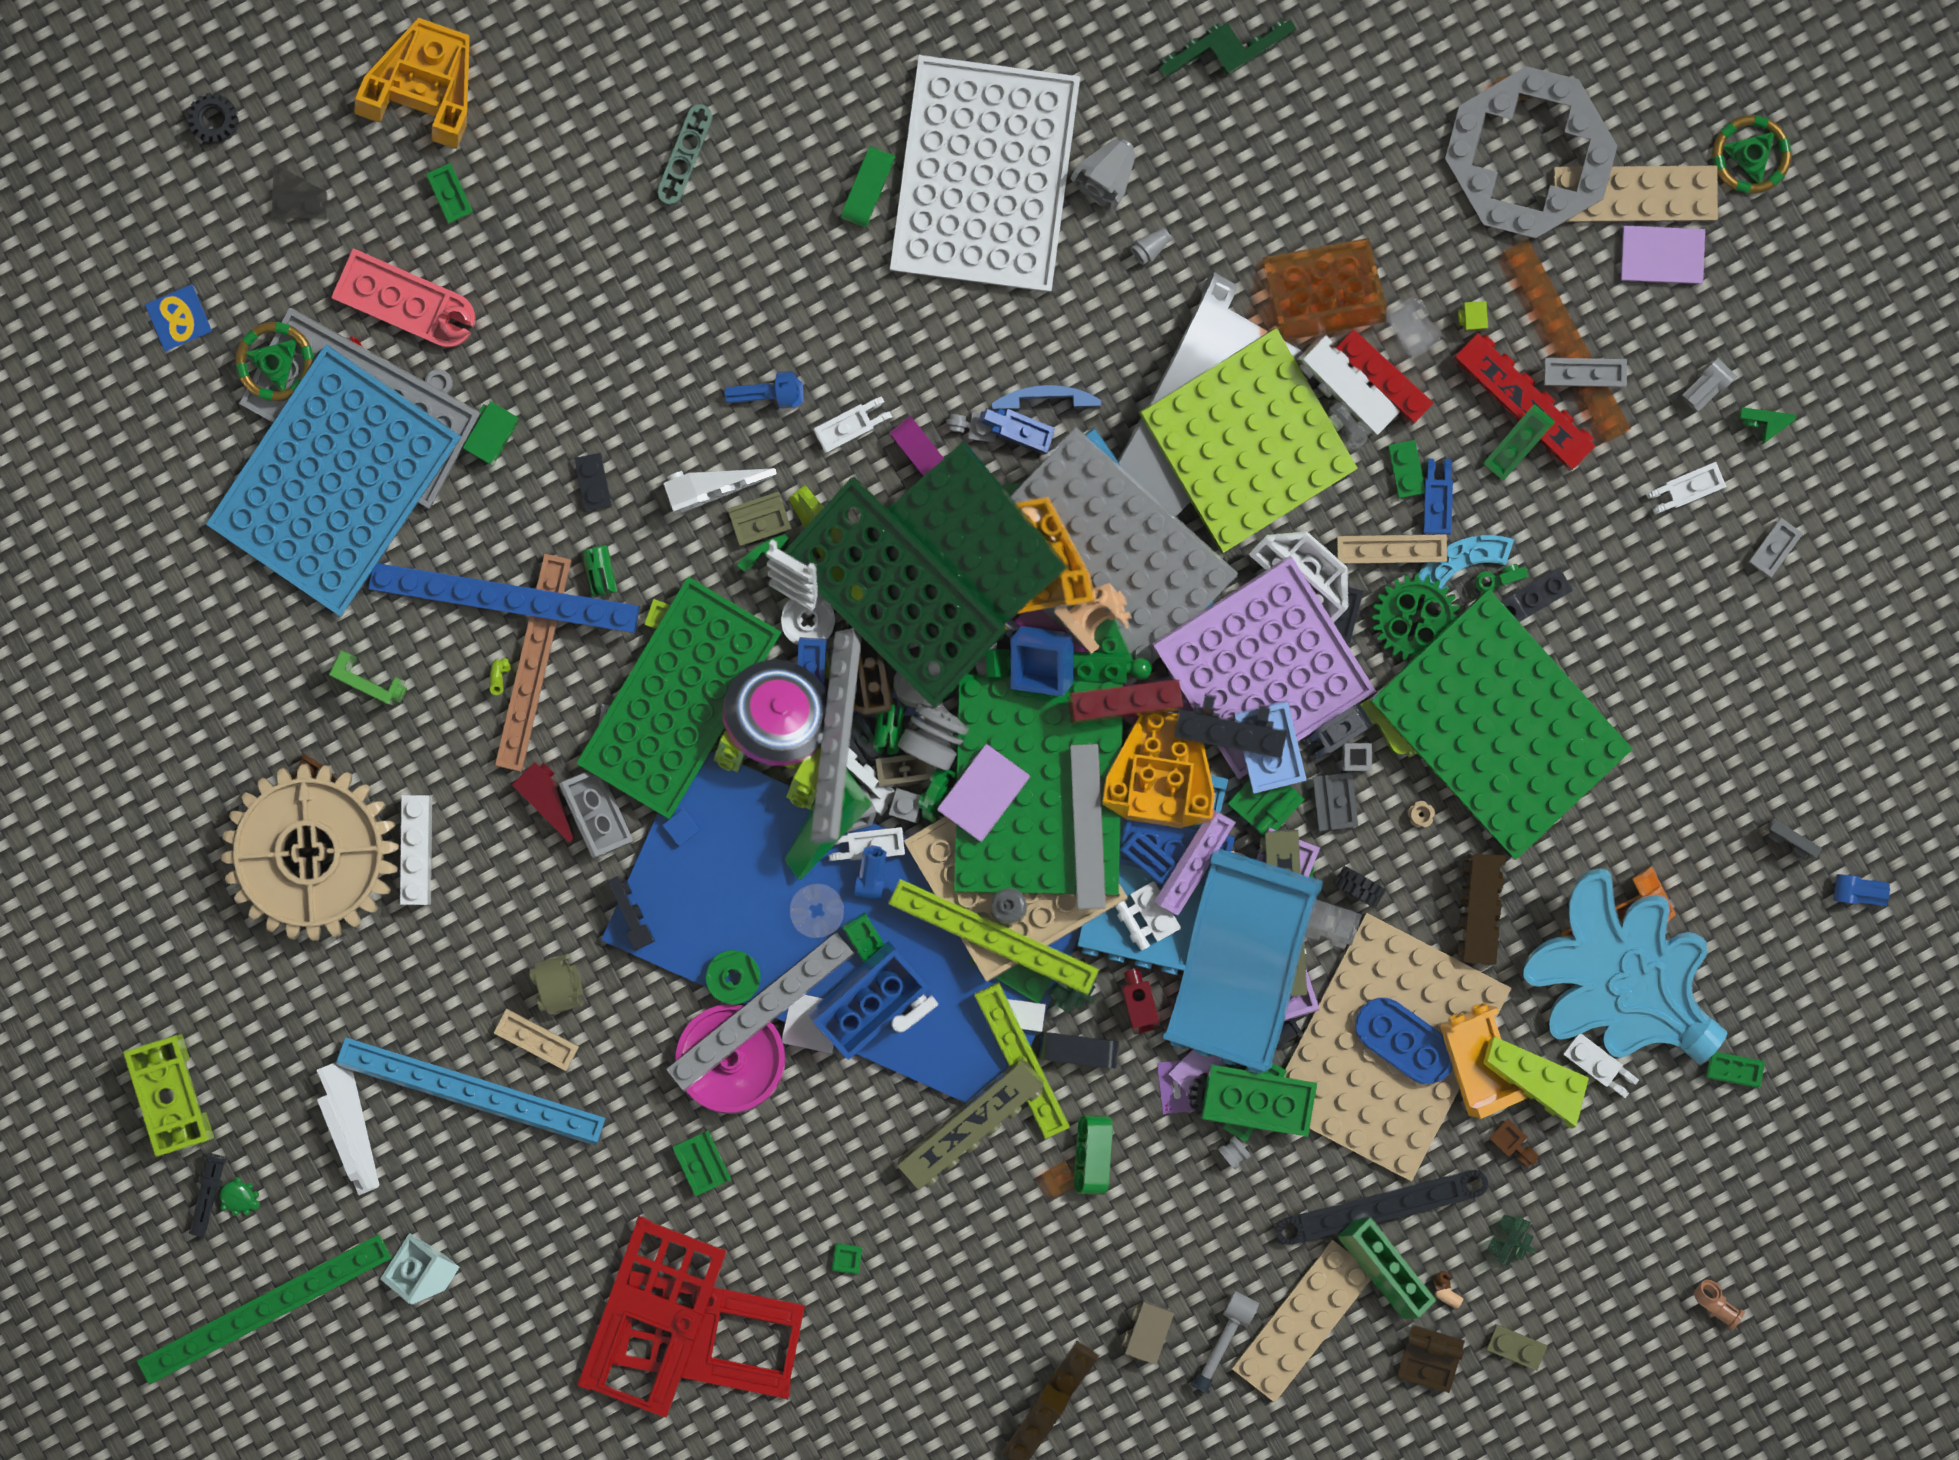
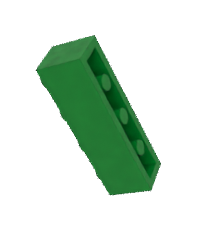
(1386, 1268)

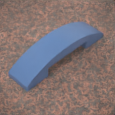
(1080, 398)

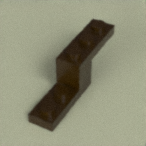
(1050, 1403)

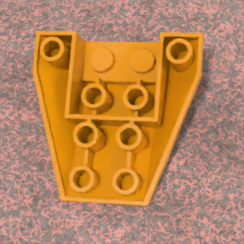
(1160, 776)

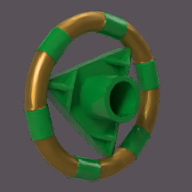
(1752, 154)
(273, 360)

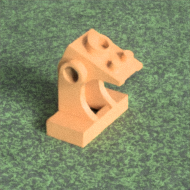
(1086, 616)

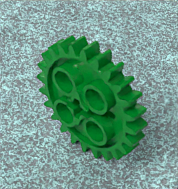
(1393, 610)

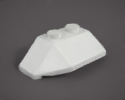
(1319, 566)

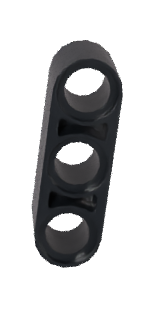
(1078, 1050)

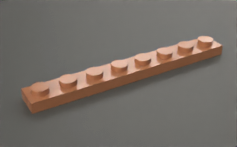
(531, 671)

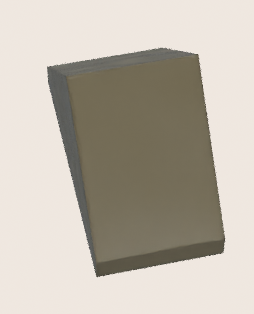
(902, 771)

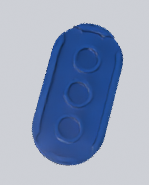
(1403, 1040)

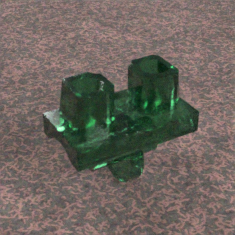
(1068, 997)
(1506, 1251)

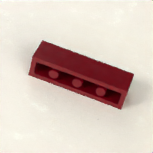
(1124, 701)

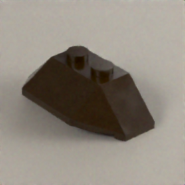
(873, 683)

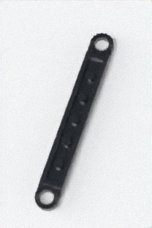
(1382, 1206)

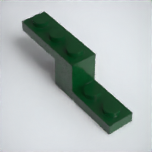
(1226, 48)

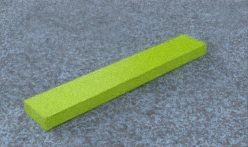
(1015, 1045)

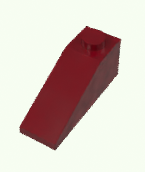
(544, 795)

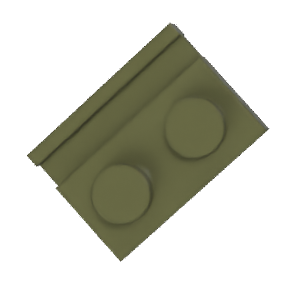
(759, 518)

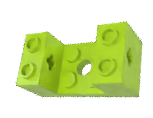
(804, 785)
(160, 1067)

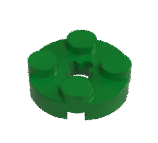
(940, 787)
(719, 970)

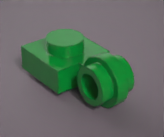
(1510, 574)

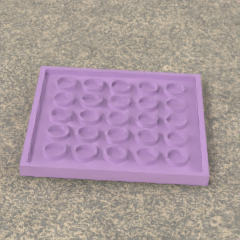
(1266, 648)

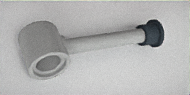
(1239, 1311)

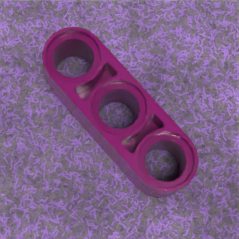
(916, 445)

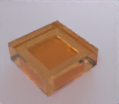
(1059, 1178)

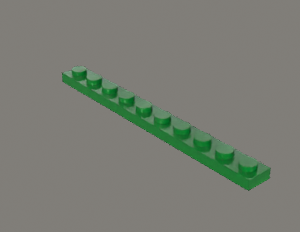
(264, 1309)

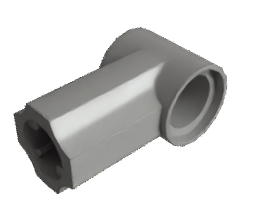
(1713, 380)

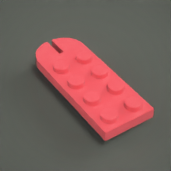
(404, 300)

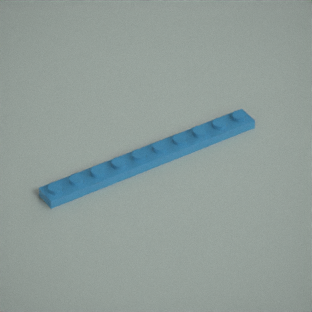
(470, 1091)

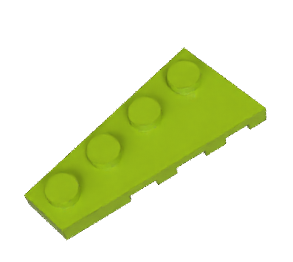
(1539, 1078)

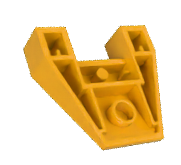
(425, 73)

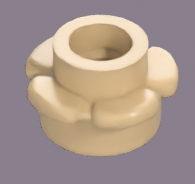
(1426, 820)

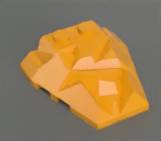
(1075, 583)

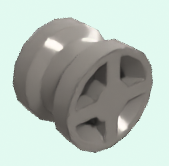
(1234, 1152)

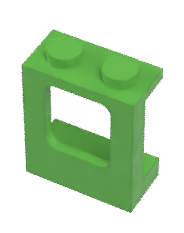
(342, 669)

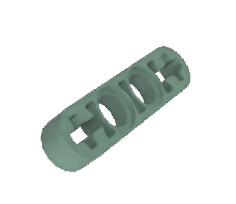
(682, 153)

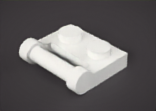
(921, 1007)

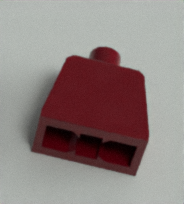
(1142, 1014)

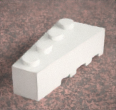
(1347, 385)

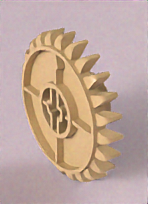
(263, 857)

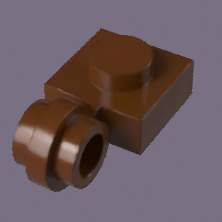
(1509, 1138)

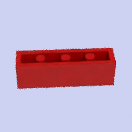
(1386, 377)

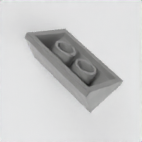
(596, 813)

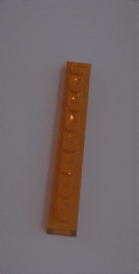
(1563, 334)

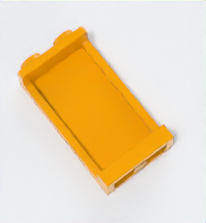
(1467, 1044)

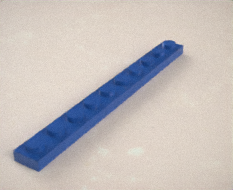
(504, 597)

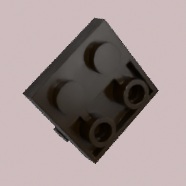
(1430, 1358)

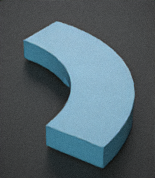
(1466, 553)

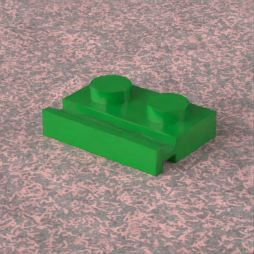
(702, 1163)

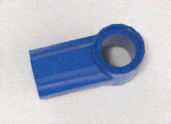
(871, 878)
(1854, 890)

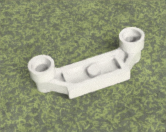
(867, 776)

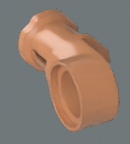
(1718, 1305)

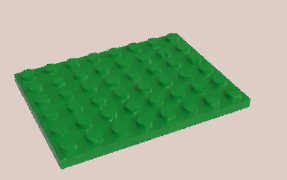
(1501, 724)
(1035, 836)

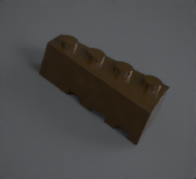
(1481, 908)

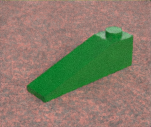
(806, 853)

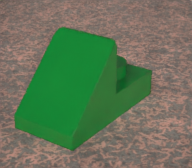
(1773, 421)

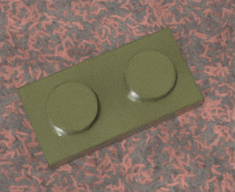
(1516, 1347)

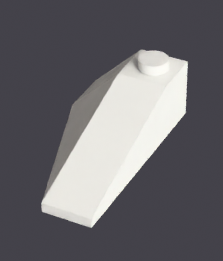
(703, 487)

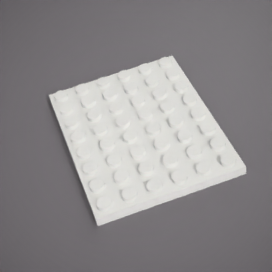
(985, 173)

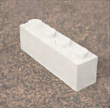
(416, 850)

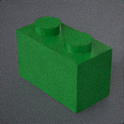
(491, 433)

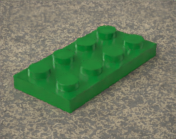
(1259, 1100)

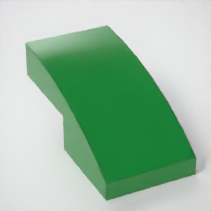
(751, 558)

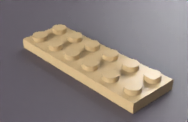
(1649, 194)
(1302, 1321)

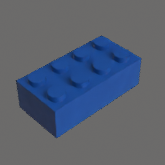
(868, 1000)

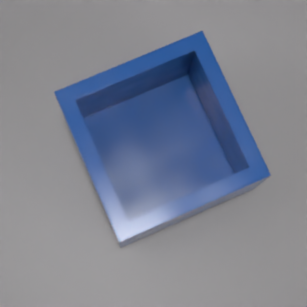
(1042, 661)

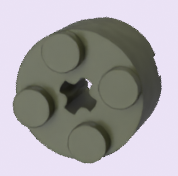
(557, 984)

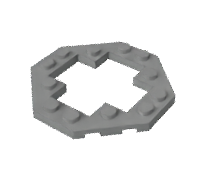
(1502, 101)

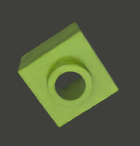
(1473, 316)

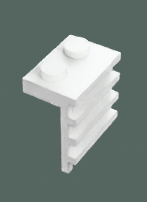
(793, 578)

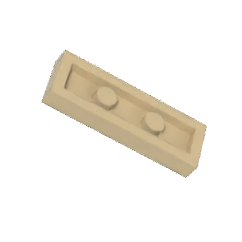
(536, 1039)

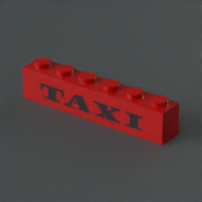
(1518, 395)

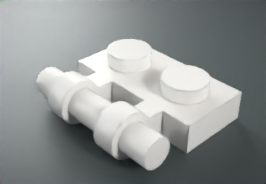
(1158, 919)

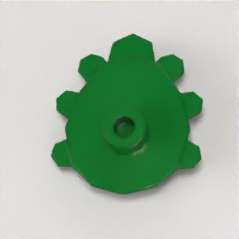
(239, 1197)

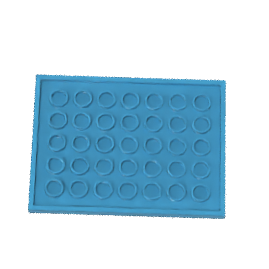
(334, 480)

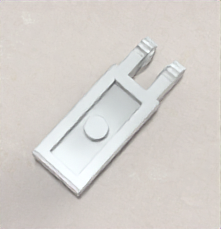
(849, 425)
(1689, 487)
(888, 839)
(1598, 1063)

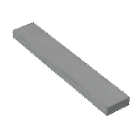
(1088, 827)

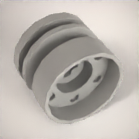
(933, 736)

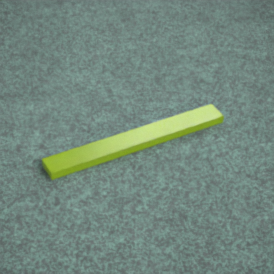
(993, 937)

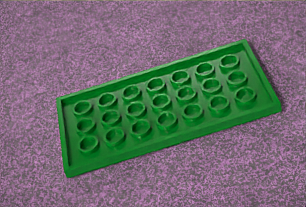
(675, 698)

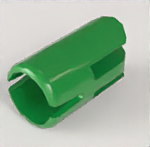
(599, 571)
(888, 732)

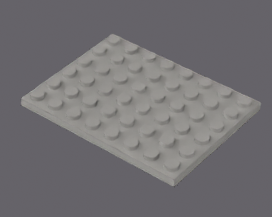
(1127, 542)

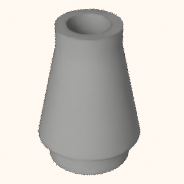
(1150, 246)

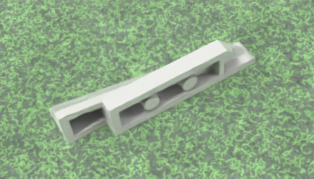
(347, 1125)

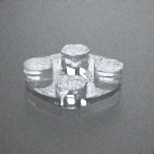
(817, 926)

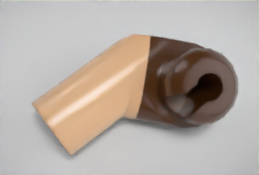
(1443, 1290)

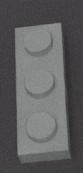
(1585, 372)

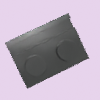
(1335, 801)
(1801, 846)

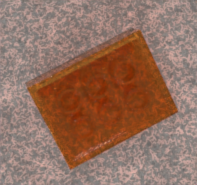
(1325, 289)

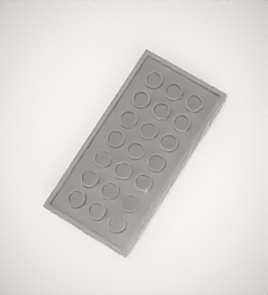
(435, 402)

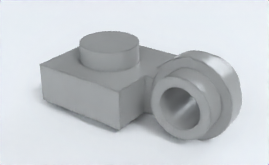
(977, 431)

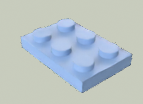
(1269, 771)

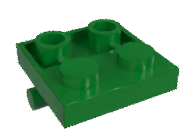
(1266, 808)

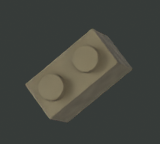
(1148, 1331)

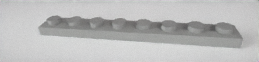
(836, 736)
(760, 1012)

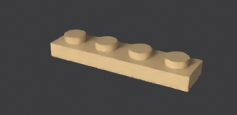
(1392, 548)

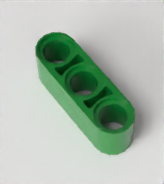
(868, 186)
(1093, 1154)

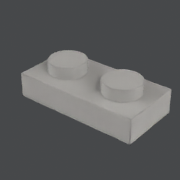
(1775, 547)

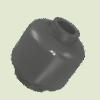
(1008, 916)

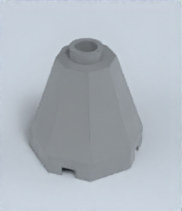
(1106, 173)

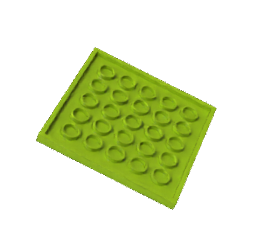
(1248, 440)

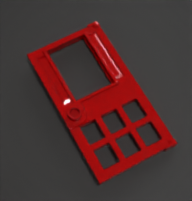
(652, 1309)
(701, 1364)

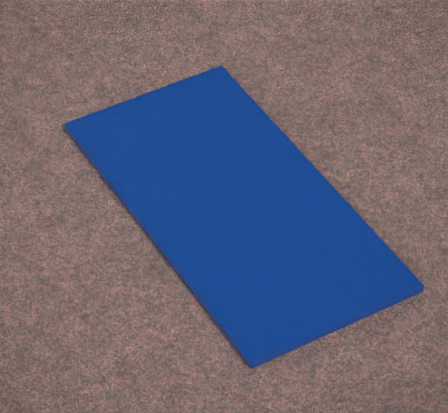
(736, 894)

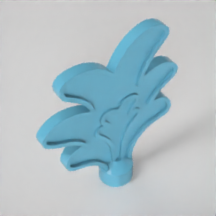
(1625, 975)

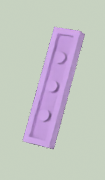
(1194, 863)

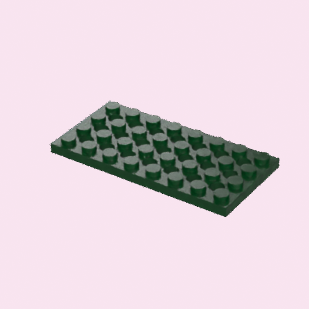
(930, 571)

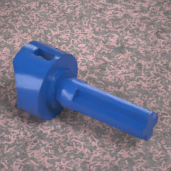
(786, 389)

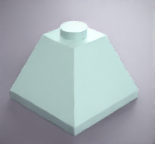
(418, 1271)

